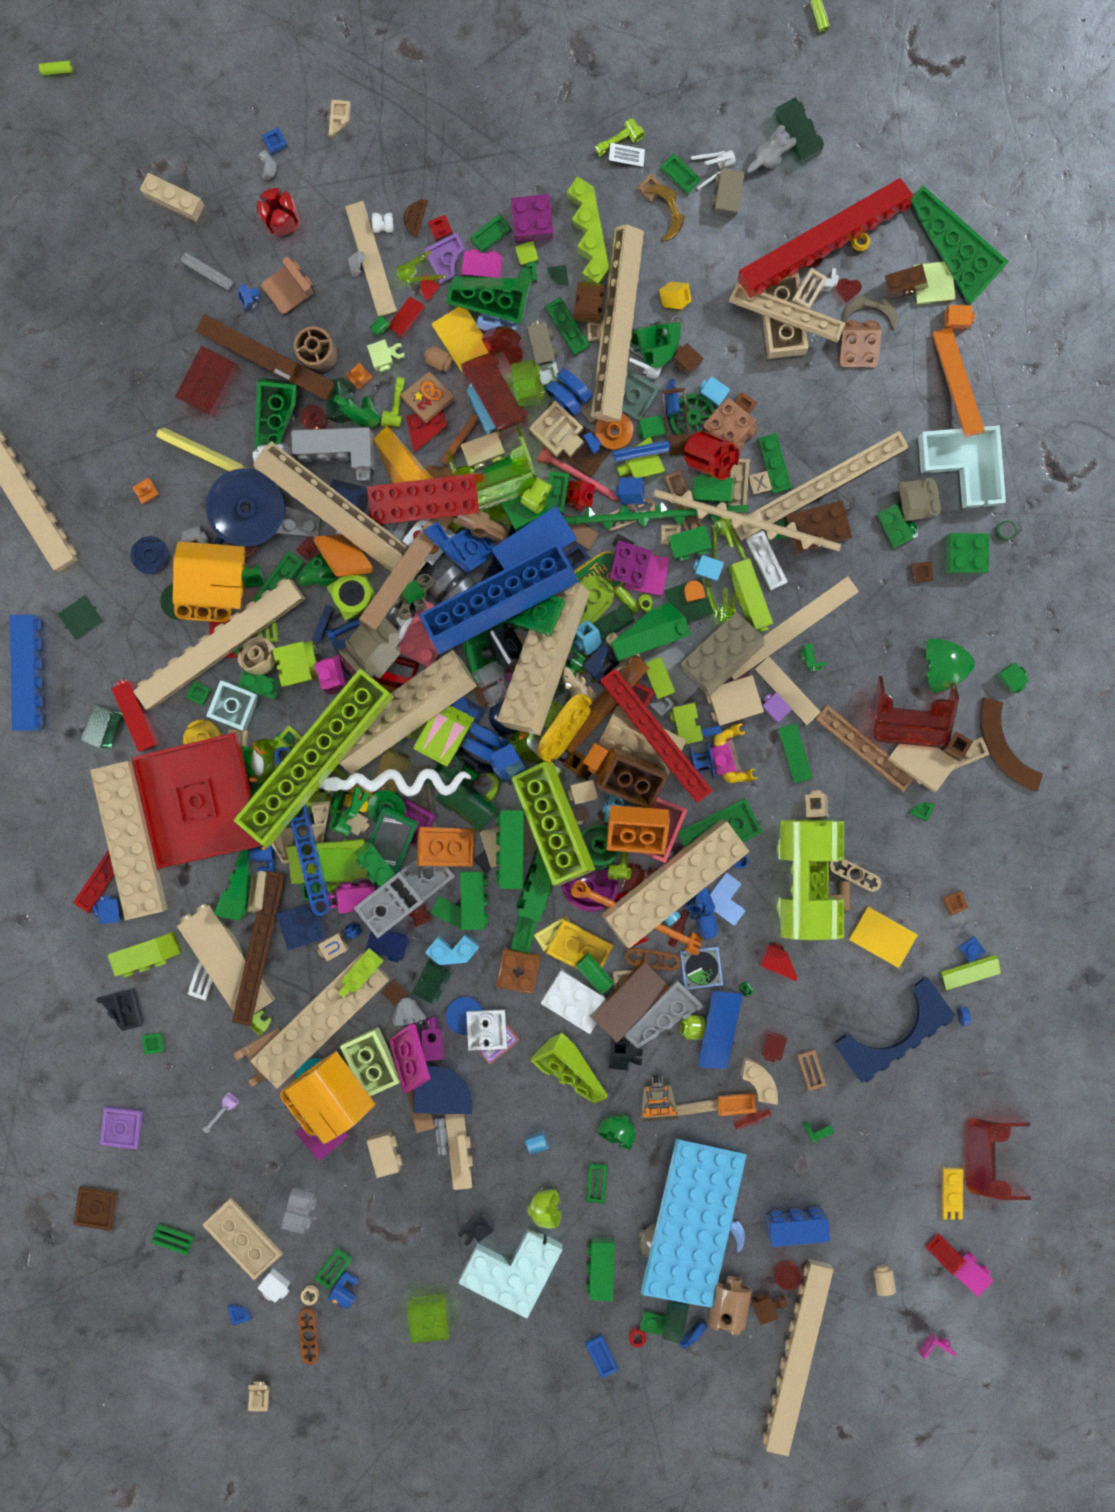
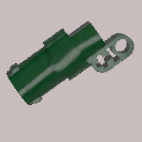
(465, 800)

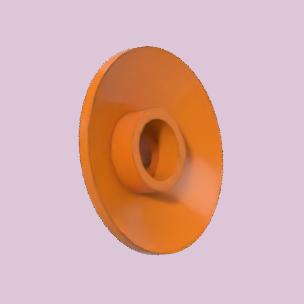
(621, 439)

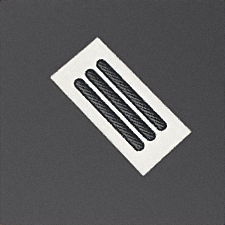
(626, 154)

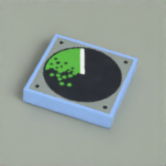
(701, 969)

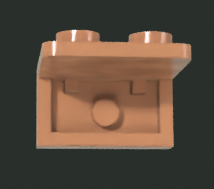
(288, 286)
(860, 344)
(732, 424)

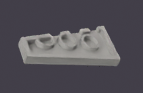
(297, 523)

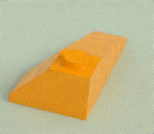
(397, 459)

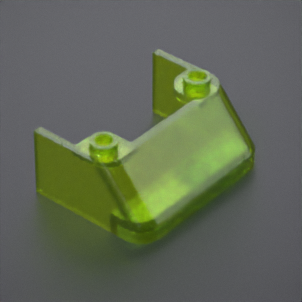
(504, 482)

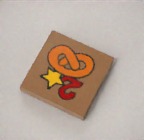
(427, 397)

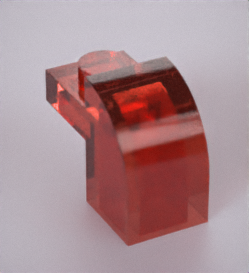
(503, 340)

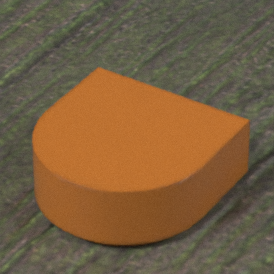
(694, 591)

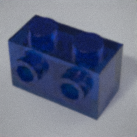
(389, 944)

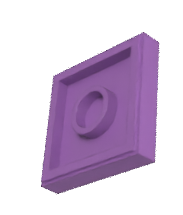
(121, 1127)

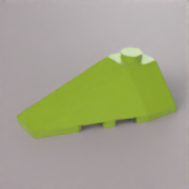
(565, 1061)

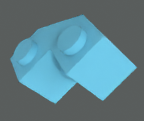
(445, 954)

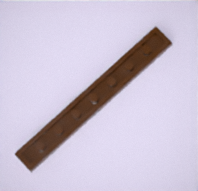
(262, 355)
(258, 949)

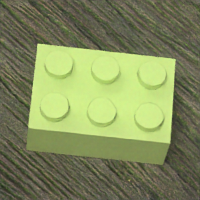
(371, 1061)

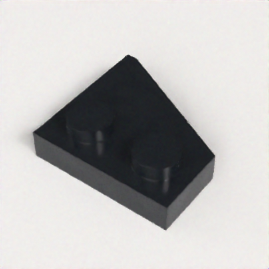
(122, 1008)

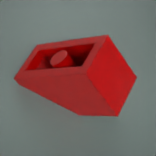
(778, 961)

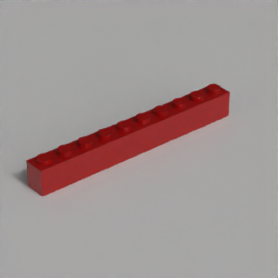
(825, 237)

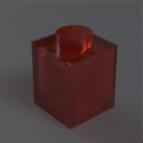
(773, 1046)

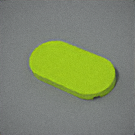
(599, 599)

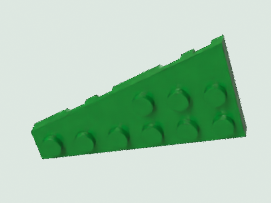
(963, 250)

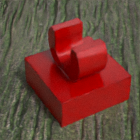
(440, 227)

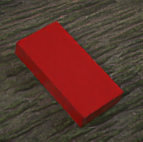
(946, 1254)

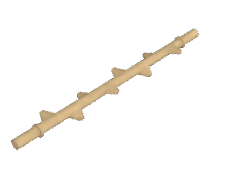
(737, 519)

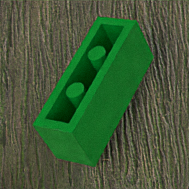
(473, 900)
(601, 1269)

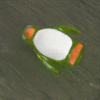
(527, 746)
(263, 759)

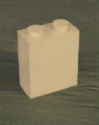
(735, 701)

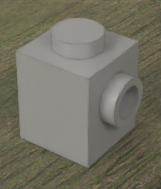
(195, 535)

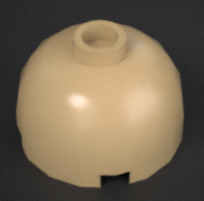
(257, 656)

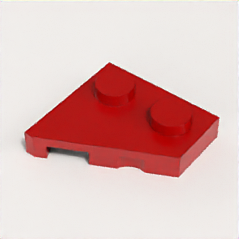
(424, 432)

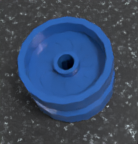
(568, 392)
(485, 741)

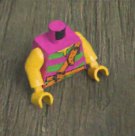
(726, 758)

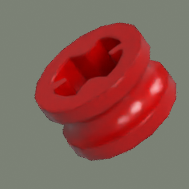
(637, 1343)

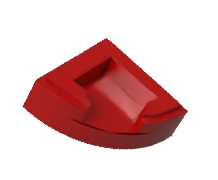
(429, 288)

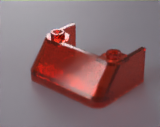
(495, 394)
(913, 726)
(980, 1156)

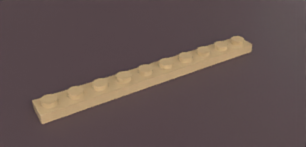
(826, 482)

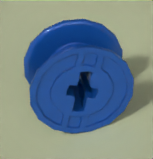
(706, 761)

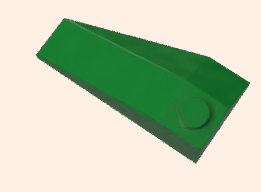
(273, 410)
(654, 629)

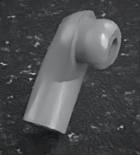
(269, 165)

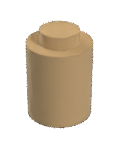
(884, 1280)

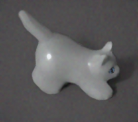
(769, 152)

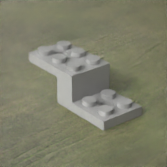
(401, 896)

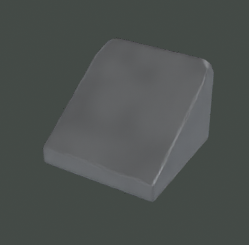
(621, 536)

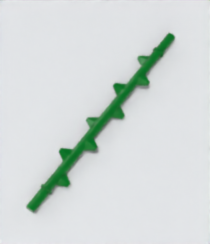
(643, 517)

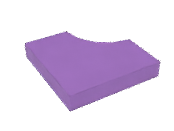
(445, 256)

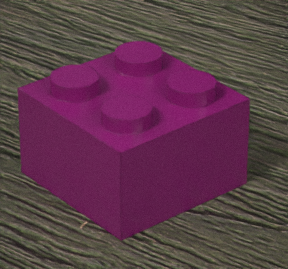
(532, 218)

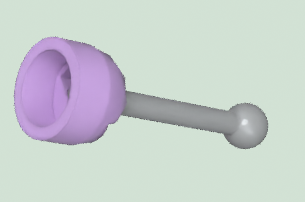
(228, 1102)

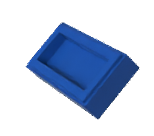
(601, 1356)

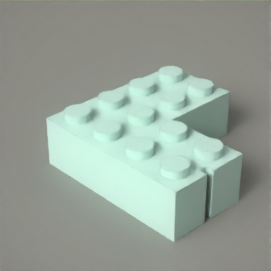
(976, 459)
(514, 1281)

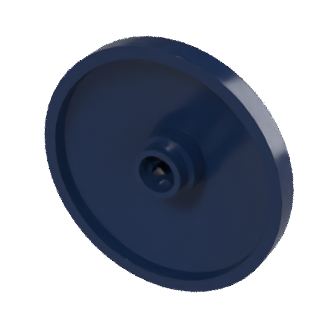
(226, 505)

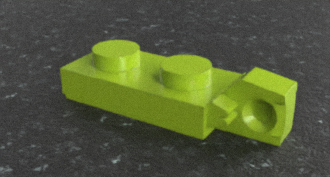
(360, 972)

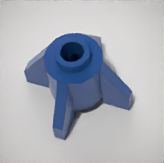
(699, 902)

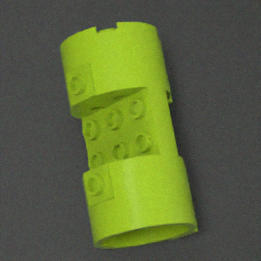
(810, 911)

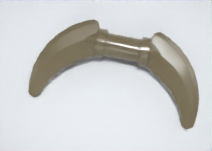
(883, 305)

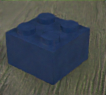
(301, 926)

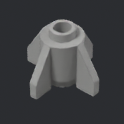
(407, 1014)

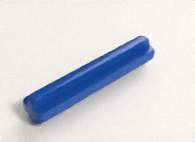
(641, 451)

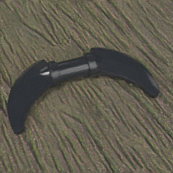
(477, 765)

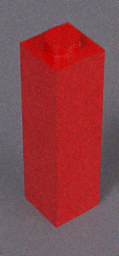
(135, 716)

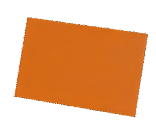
(342, 555)
(445, 847)

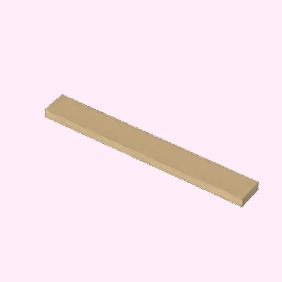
(800, 622)

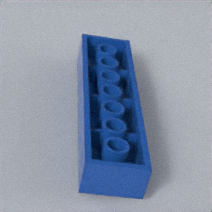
(498, 598)

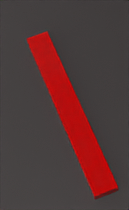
(656, 735)

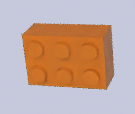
(637, 829)

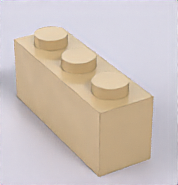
(172, 197)

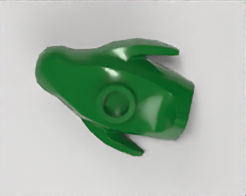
(316, 573)

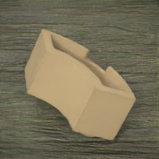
(760, 1079)

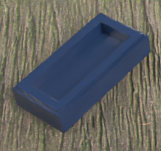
(323, 624)

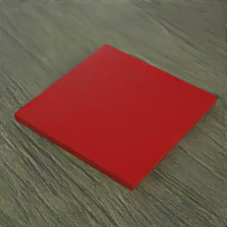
(193, 798)

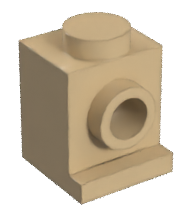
(811, 811)

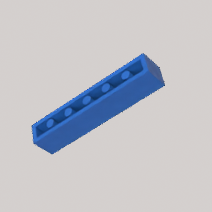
(25, 672)

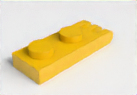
(952, 1193)

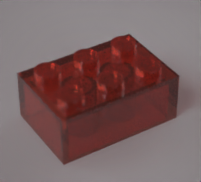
(207, 381)

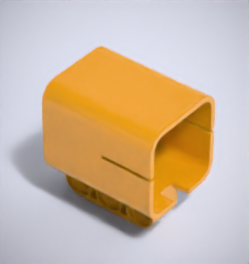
(209, 579)
(327, 1098)

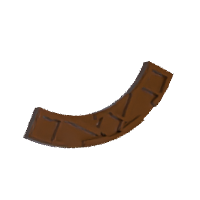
(999, 749)

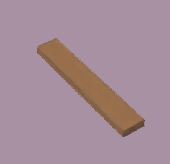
(863, 747)

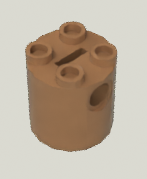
(315, 349)
(733, 1299)

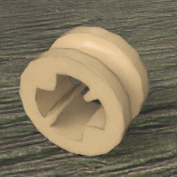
(306, 1300)

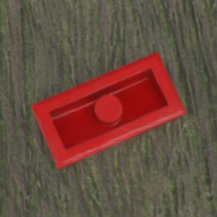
(406, 317)

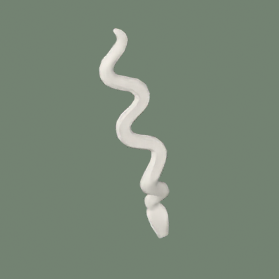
(336, 784)

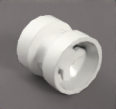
(382, 222)

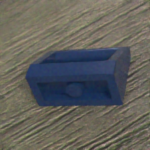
(596, 662)

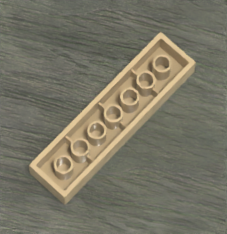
(541, 667)
(412, 707)
(128, 840)
(675, 883)
(314, 1026)

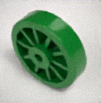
(693, 415)

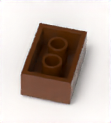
(822, 521)
(631, 778)

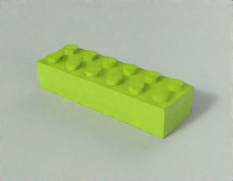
(553, 823)

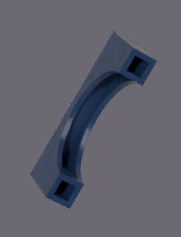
(930, 1015)

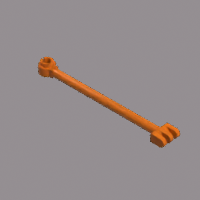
(693, 941)

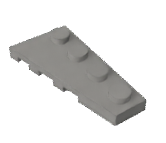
(670, 1008)

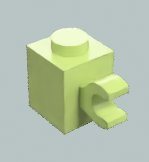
(382, 355)

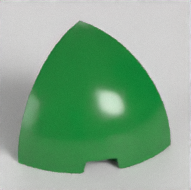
(656, 342)
(947, 664)

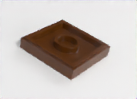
(95, 1208)

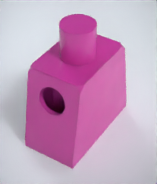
(331, 674)

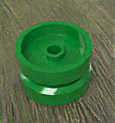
(597, 836)

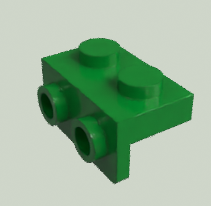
(895, 526)

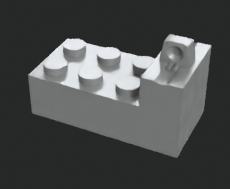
(337, 444)

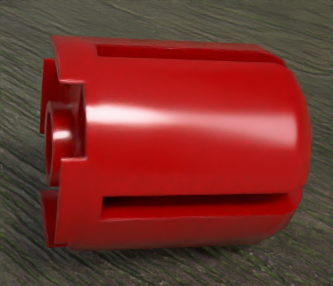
(278, 212)
(711, 454)

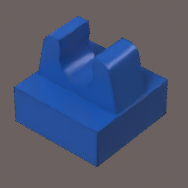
(247, 296)

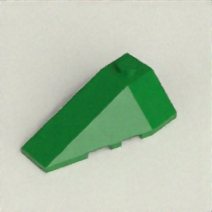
(234, 899)

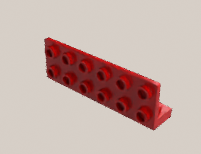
(424, 499)

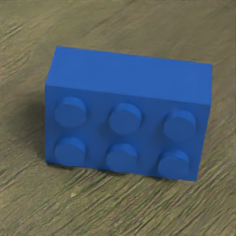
(797, 1227)

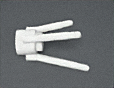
(724, 160)
(651, 373)

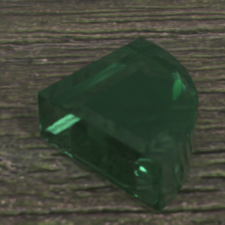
(558, 274)

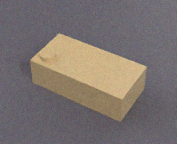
(781, 338)

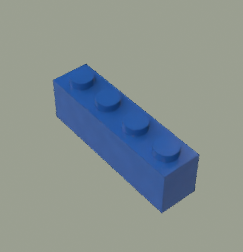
(507, 763)

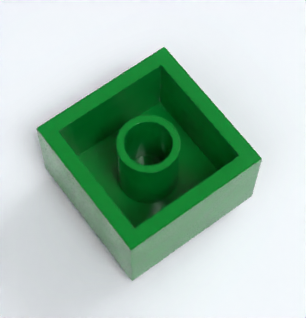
(967, 553)

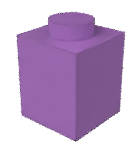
(775, 707)

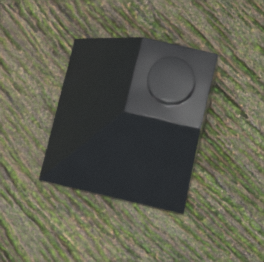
(506, 648)

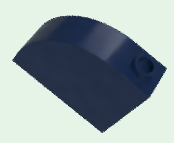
(442, 1093)

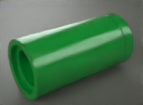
(594, 973)

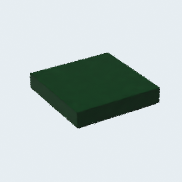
(691, 610)

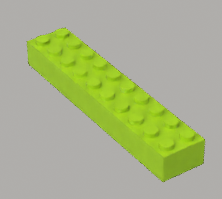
(313, 758)

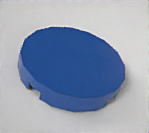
(456, 1013)

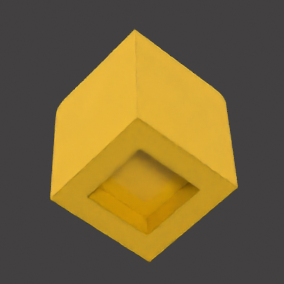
(675, 295)

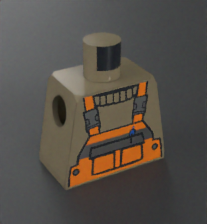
(658, 1102)

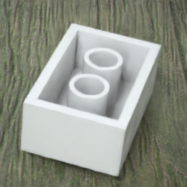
(573, 1000)

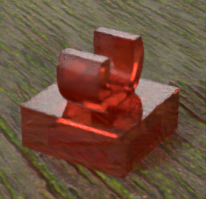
(308, 549)

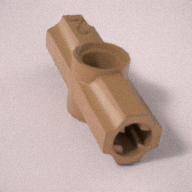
(482, 526)

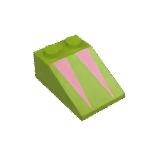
(444, 735)

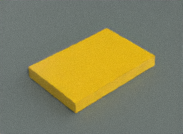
(460, 335)
(882, 937)
(574, 942)

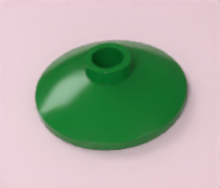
(384, 797)

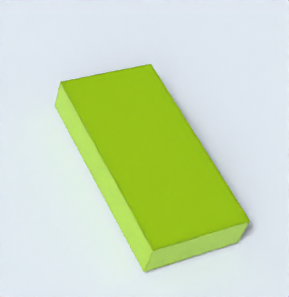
(659, 678)

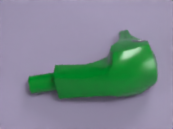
(362, 417)

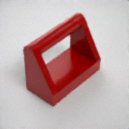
(396, 680)

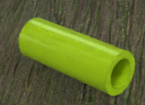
(820, 15)
(55, 67)
(627, 599)

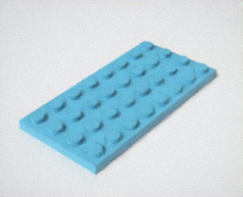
(693, 1223)

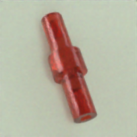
(679, 927)
(752, 1119)

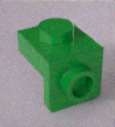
(807, 656)

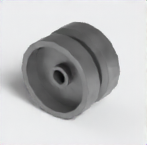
(451, 584)

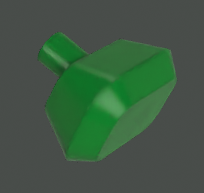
(746, 989)

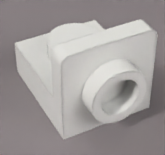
(829, 283)

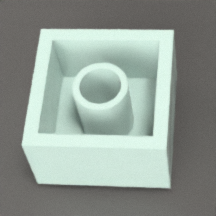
(233, 705)

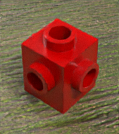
(579, 495)

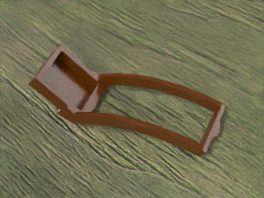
(676, 442)

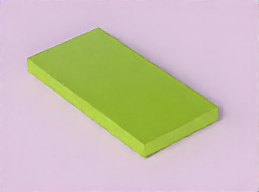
(295, 867)

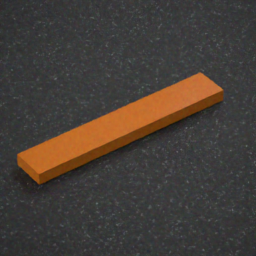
(958, 382)

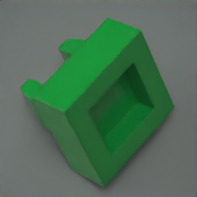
(252, 577)

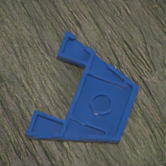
(463, 547)

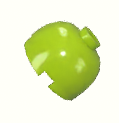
(544, 1209)

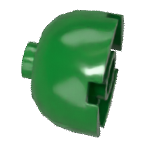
(618, 1130)

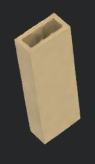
(219, 954)

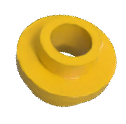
(866, 242)

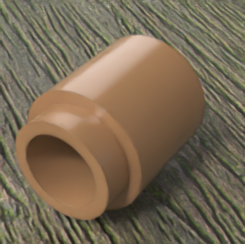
(438, 359)

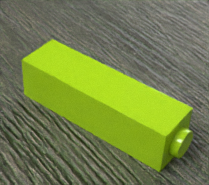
(750, 595)

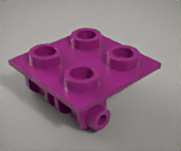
(630, 564)

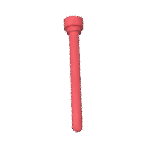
(547, 457)

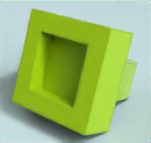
(258, 1025)

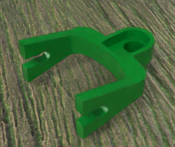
(339, 819)

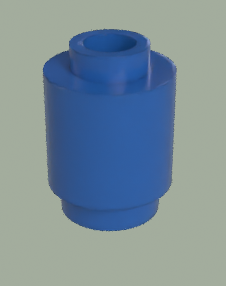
(706, 925)

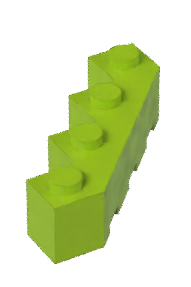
(588, 222)

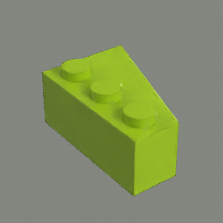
(144, 954)

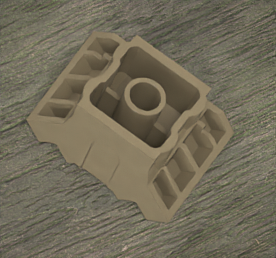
(371, 649)

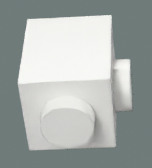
(274, 1286)

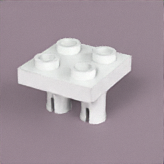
(486, 1029)

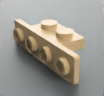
(458, 1151)

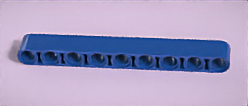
(305, 859)

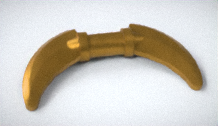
(677, 218)

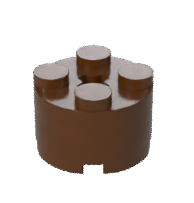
(588, 302)

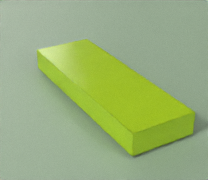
(970, 972)

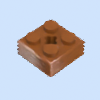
(525, 981)

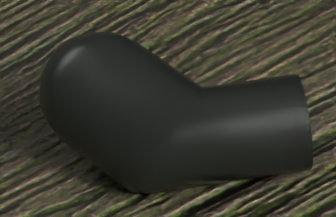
(488, 652)

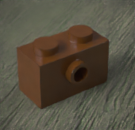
(906, 281)

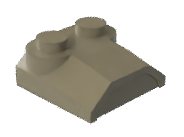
(919, 499)

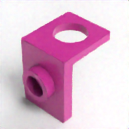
(932, 1341)

